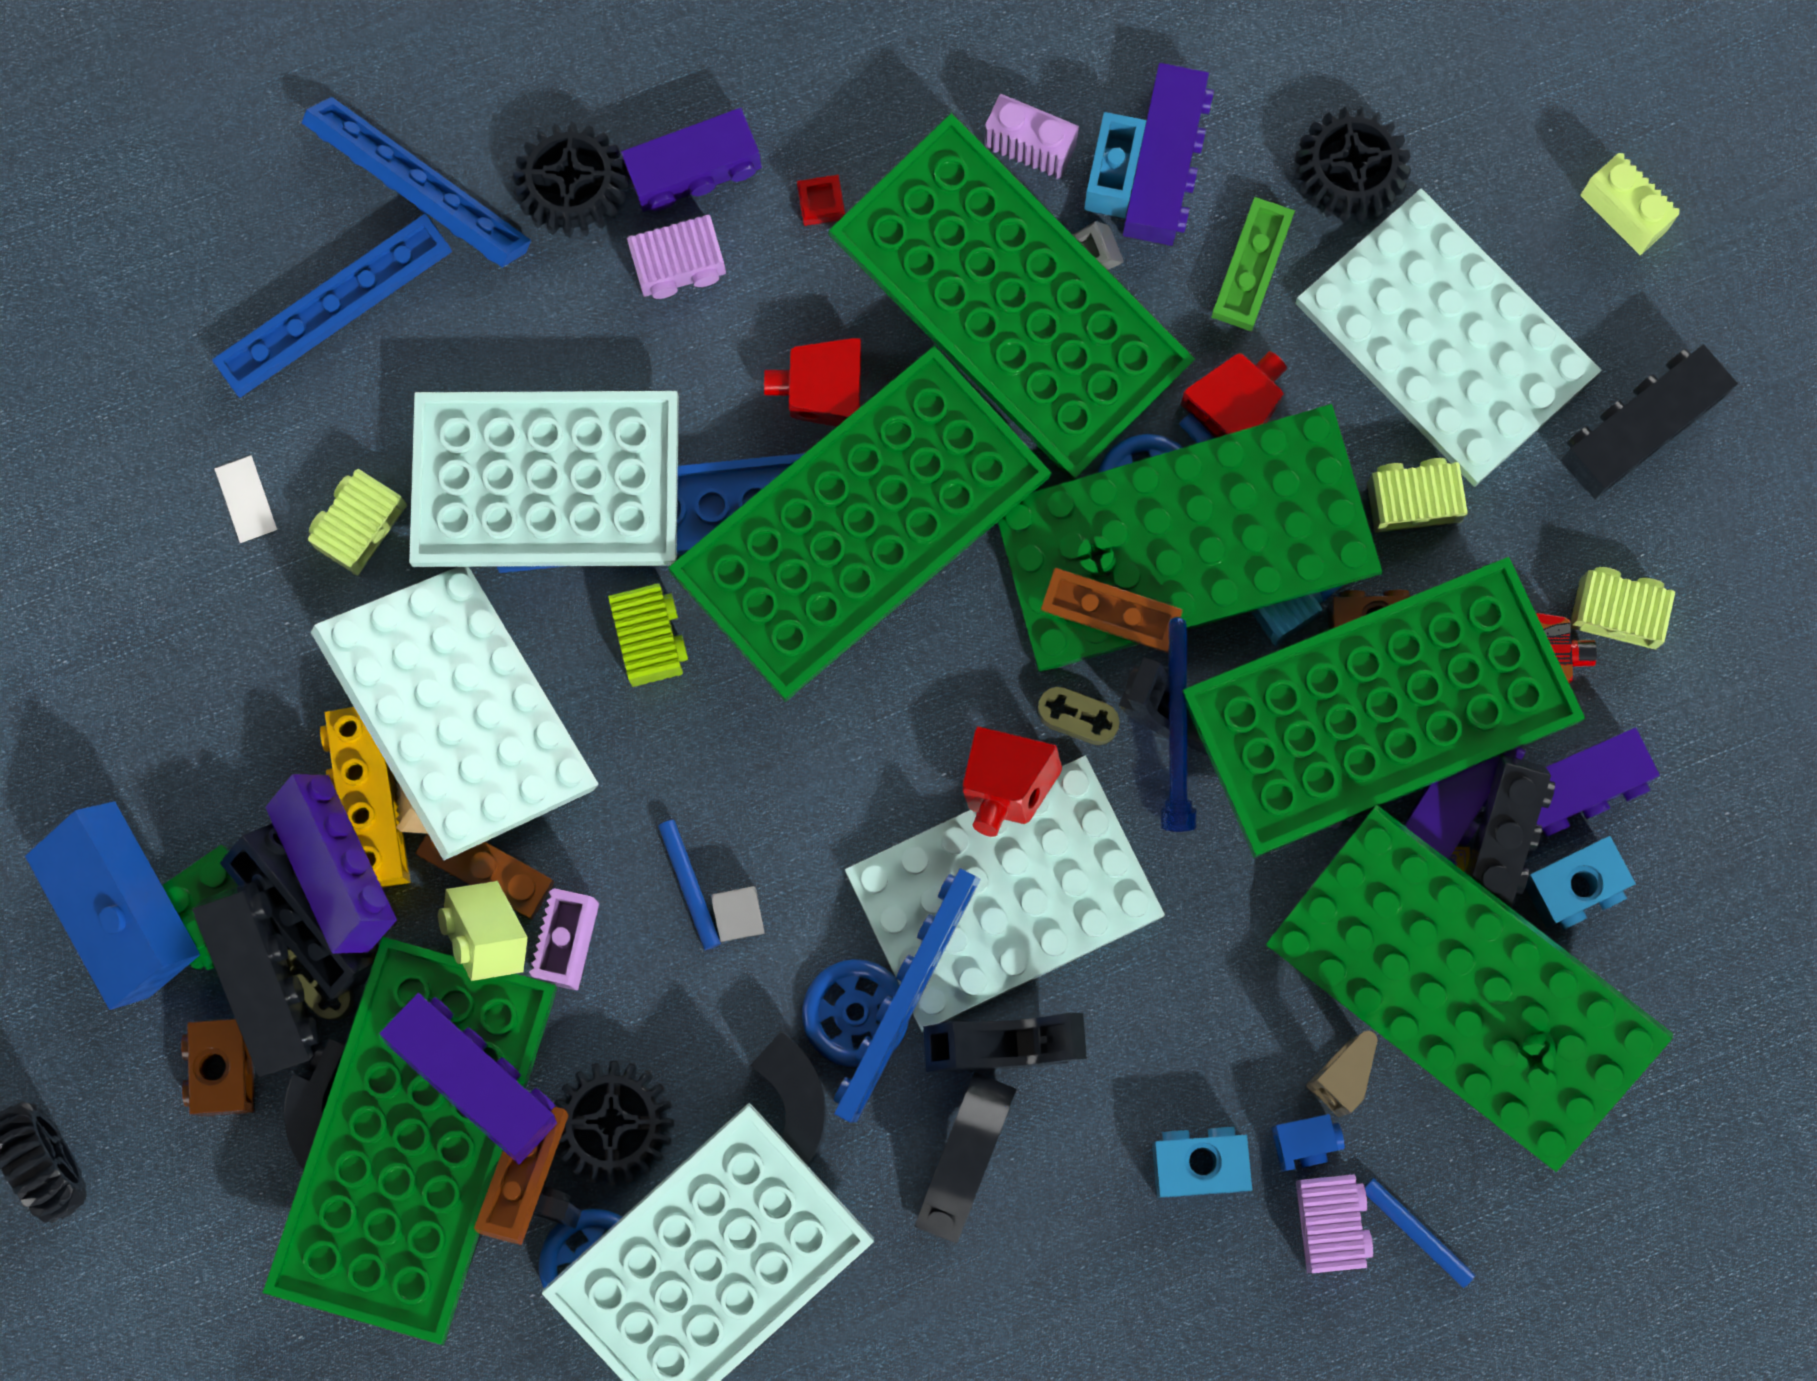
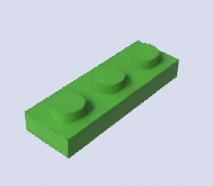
(1253, 264)

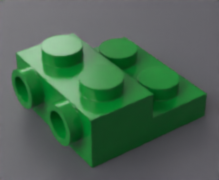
(190, 887)

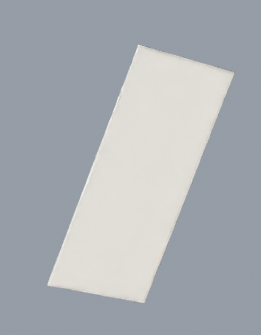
(245, 499)

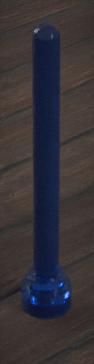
(1178, 810)

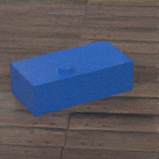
(112, 905)

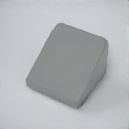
(1100, 243)
(737, 914)

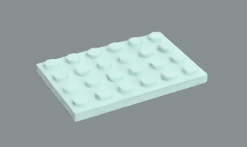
(1448, 337)
(544, 479)
(454, 710)
(1041, 898)
(709, 1259)

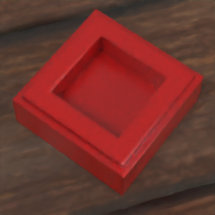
(821, 200)

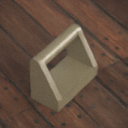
(1346, 1075)

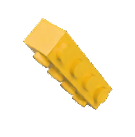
(366, 793)

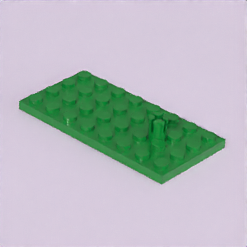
(1011, 296)
(859, 523)
(1196, 529)
(1381, 706)
(1469, 989)
(395, 1166)

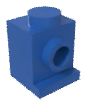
(1307, 1141)

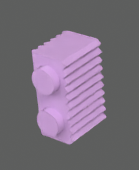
(1030, 136)
(677, 257)
(564, 938)
(1333, 1223)

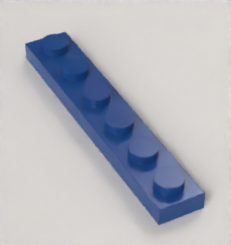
(416, 181)
(332, 305)
(896, 1011)

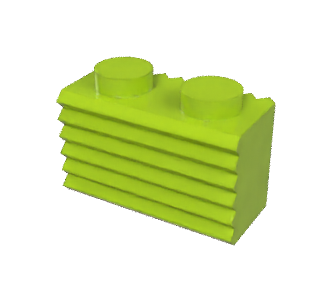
(647, 634)

